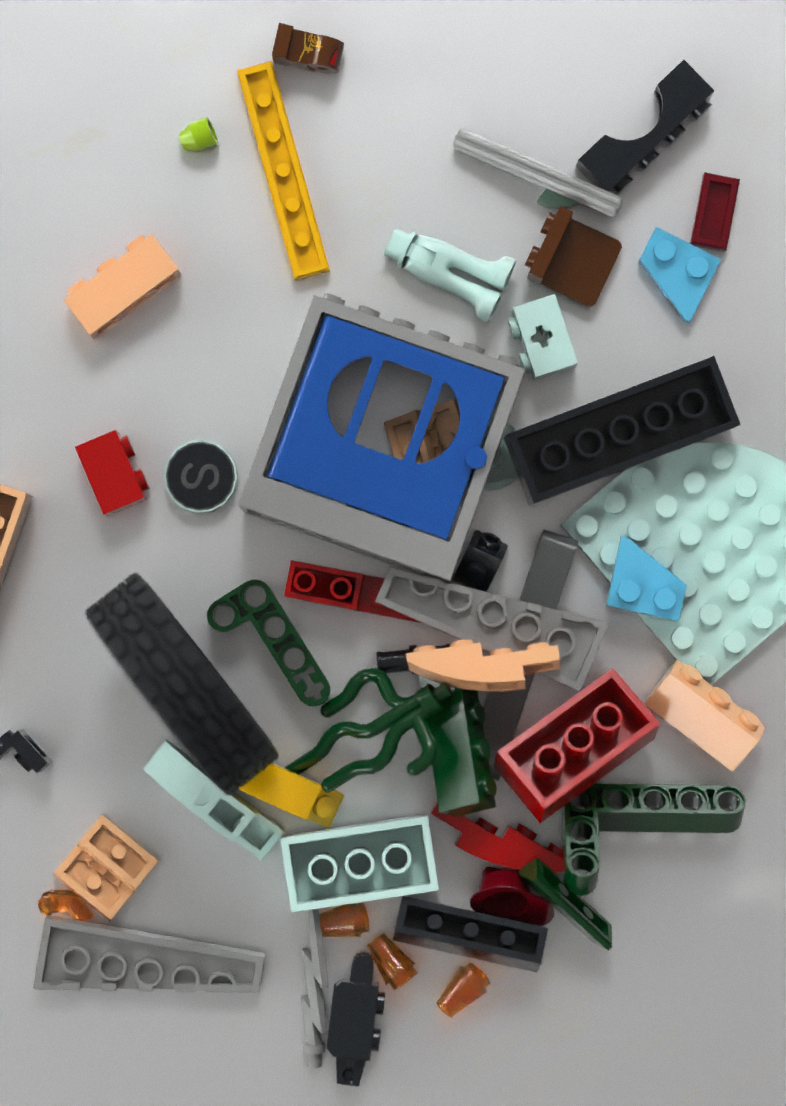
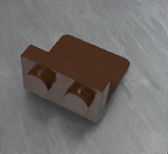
(572, 258)

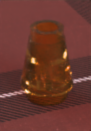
(345, 921)
(391, 962)
(464, 988)

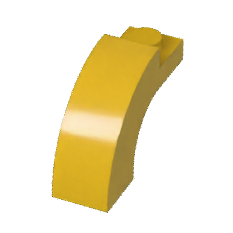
(294, 794)

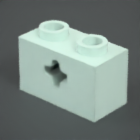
(558, 352)

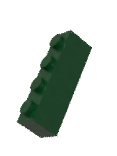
(462, 754)

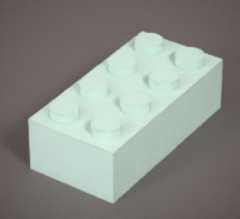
(359, 863)

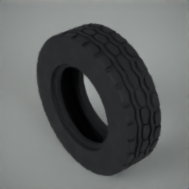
(181, 684)

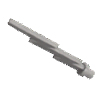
(313, 1006)

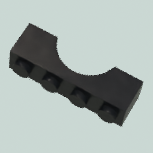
(679, 97)

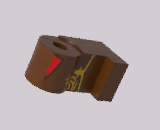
(307, 50)

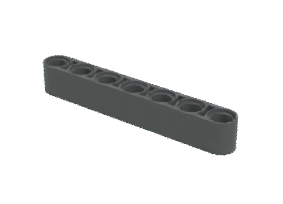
(544, 588)

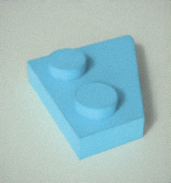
(679, 270)
(644, 584)

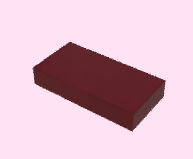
(714, 212)

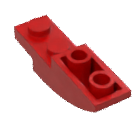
(337, 589)
(511, 850)

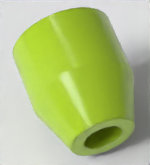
(198, 135)

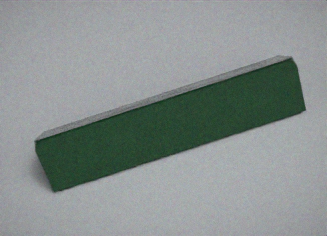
(571, 906)

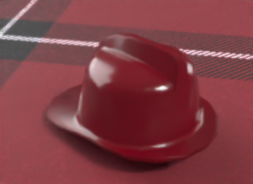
(509, 897)

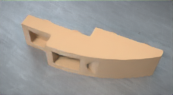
(467, 669)

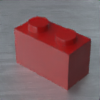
(112, 472)

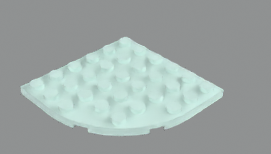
(716, 525)

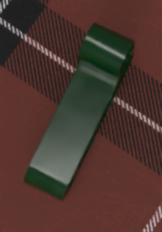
(277, 646)

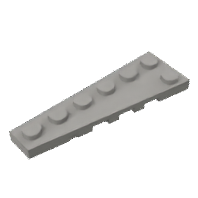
(496, 621)
(111, 957)

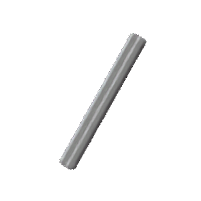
(538, 172)

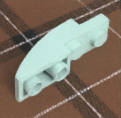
(225, 813)

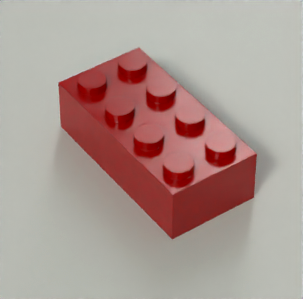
(576, 745)

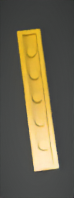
(283, 171)

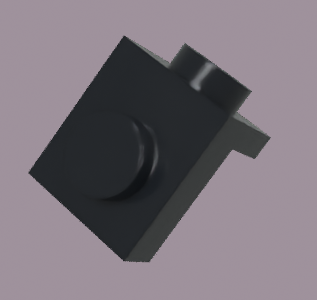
(480, 561)

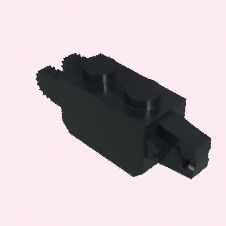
(353, 1019)

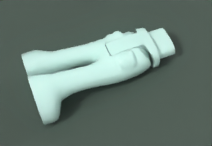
(432, 260)

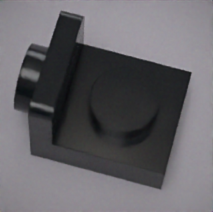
(29, 754)

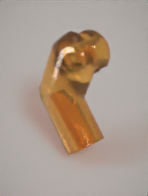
(64, 902)

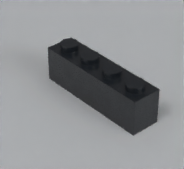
(470, 934)

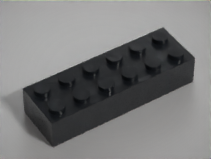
(621, 430)

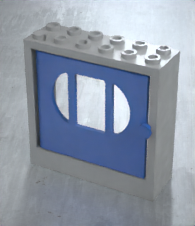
(397, 489)

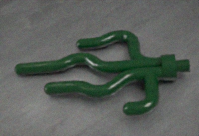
(405, 714)

